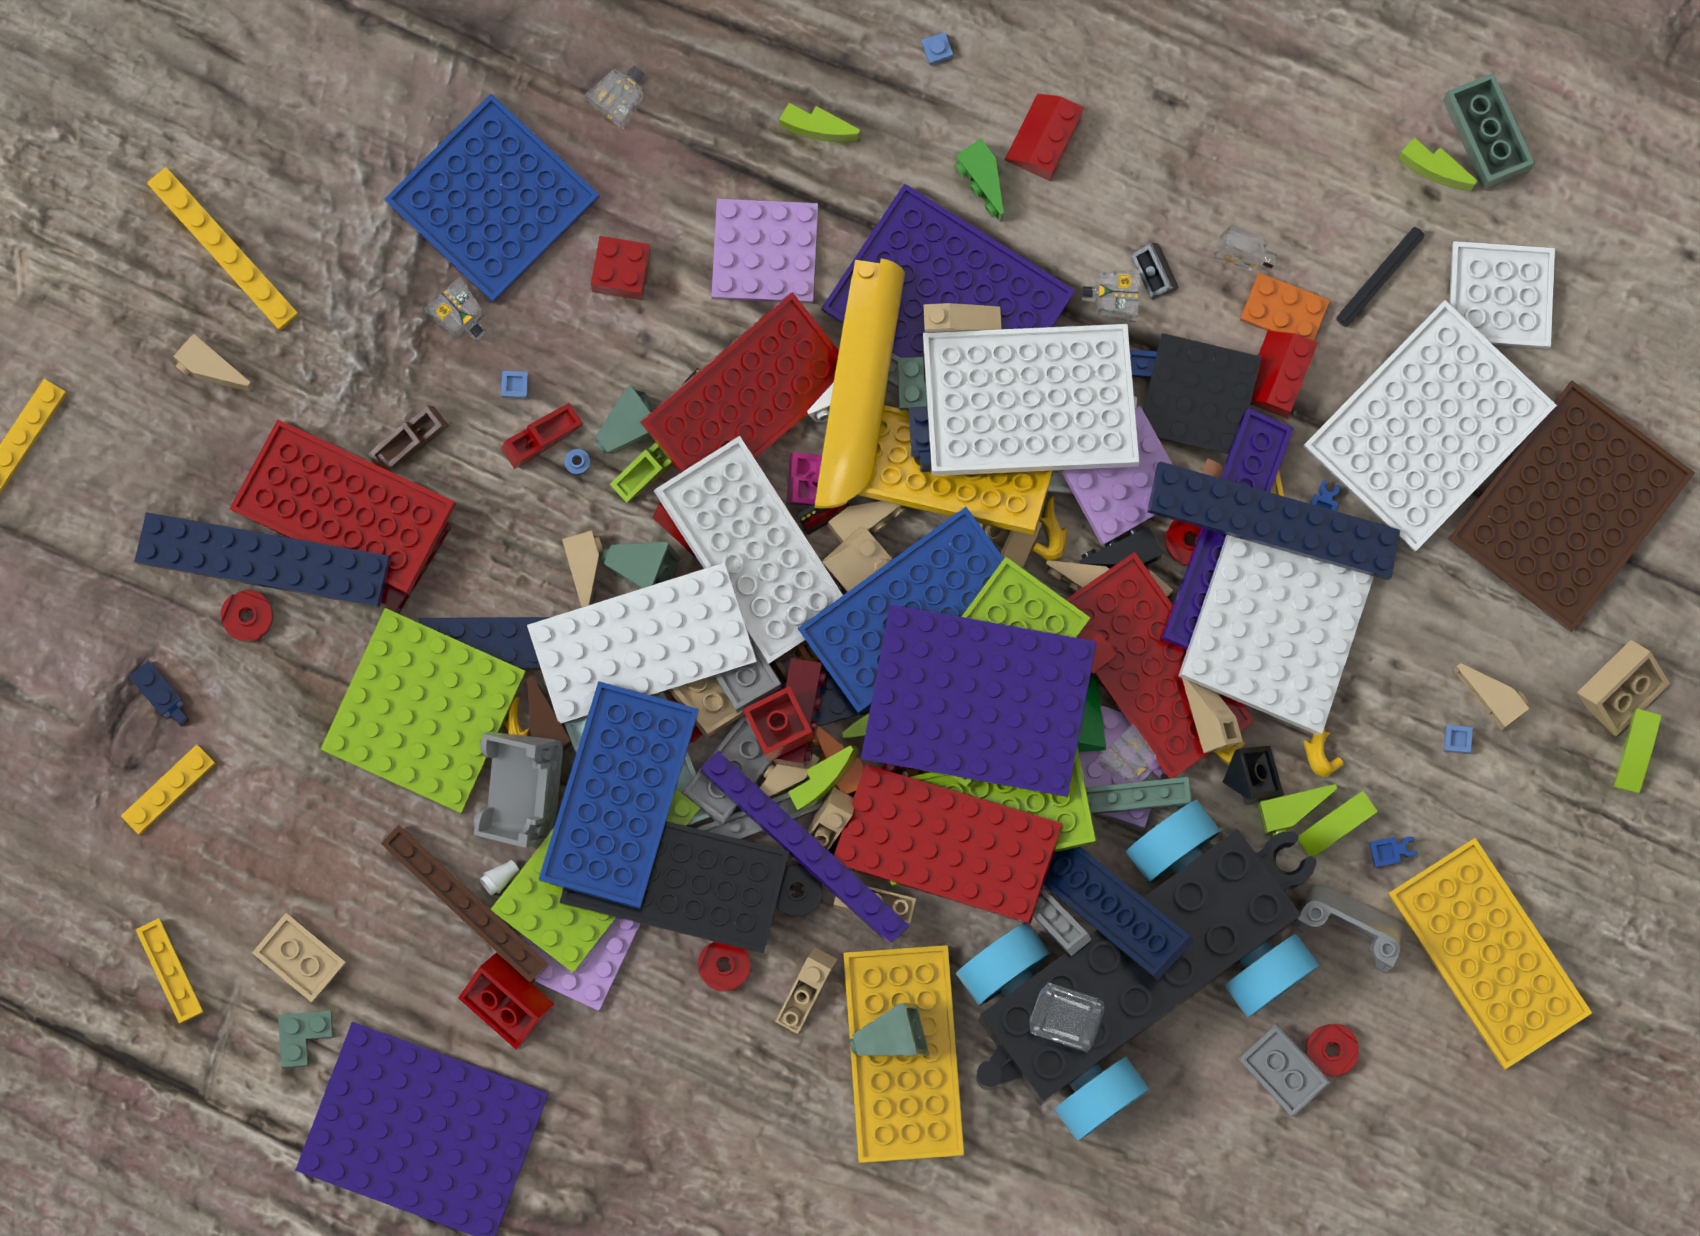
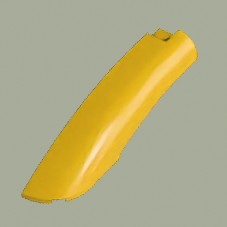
(860, 382)

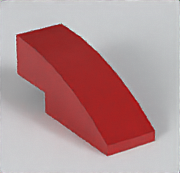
(541, 435)

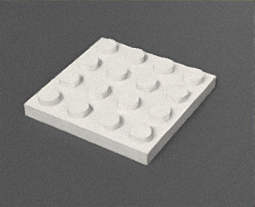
(1504, 291)

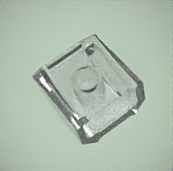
(1066, 1017)

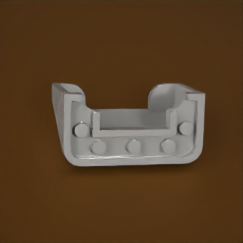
(520, 789)
(1384, 930)

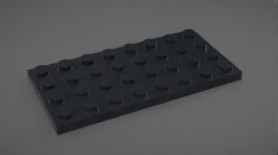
(704, 889)

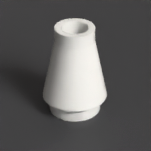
(498, 878)

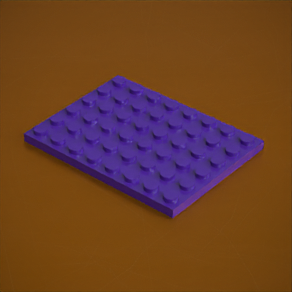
(951, 264)
(978, 700)
(422, 1132)

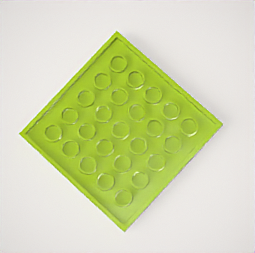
(422, 710)

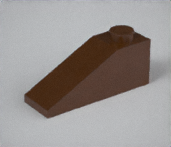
(542, 718)

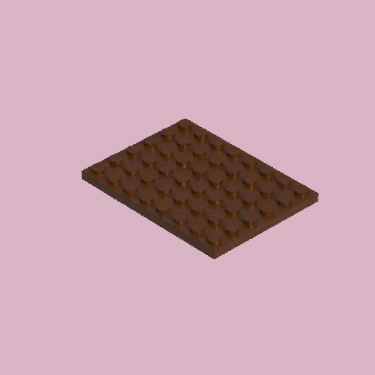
(1571, 506)

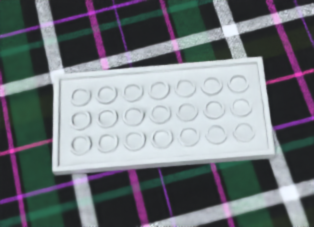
(738, 519)
(643, 640)

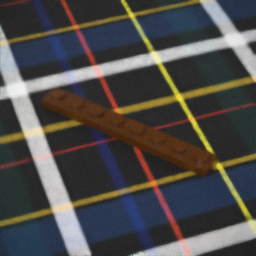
(465, 904)

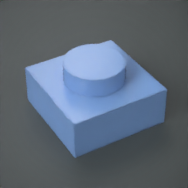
(937, 48)
(514, 384)
(1458, 739)

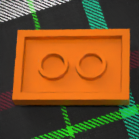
(1283, 308)

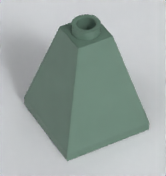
(623, 425)
(642, 562)
(892, 1034)

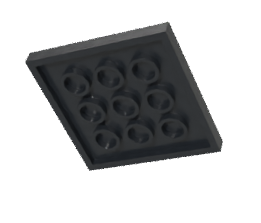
(1199, 392)

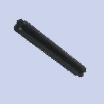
(1380, 277)

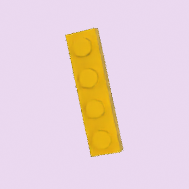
(168, 790)
(169, 971)

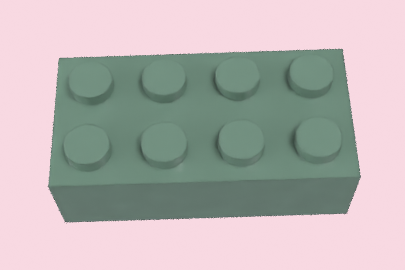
(1488, 131)

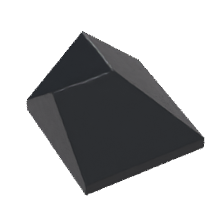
(1254, 774)

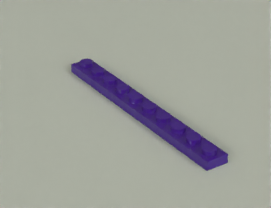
(804, 848)

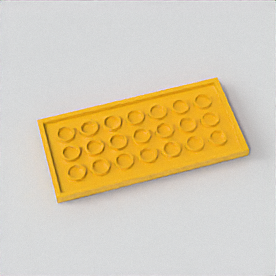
(994, 499)
(1489, 953)
(905, 1102)

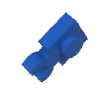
(1325, 497)
(1388, 852)

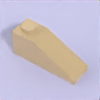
(961, 317)
(207, 365)
(584, 563)
(1496, 698)

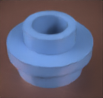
(577, 469)

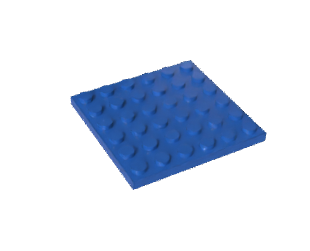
(492, 198)

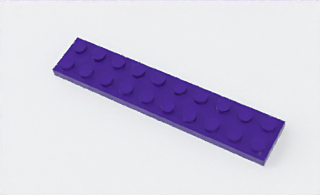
(1250, 462)

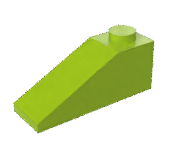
(1287, 811)

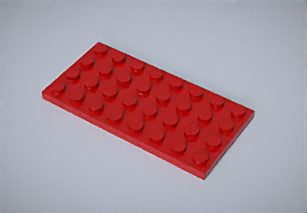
(749, 389)
(343, 501)
(1145, 674)
(948, 844)

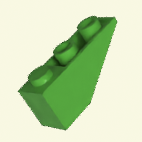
(981, 170)

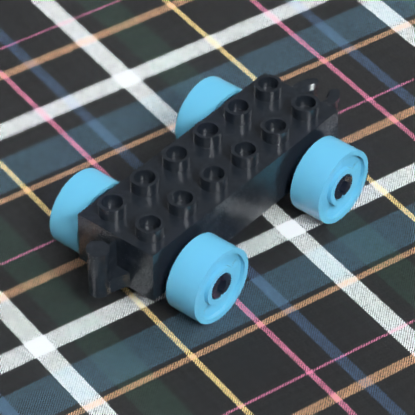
(1221, 898)

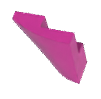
(803, 478)

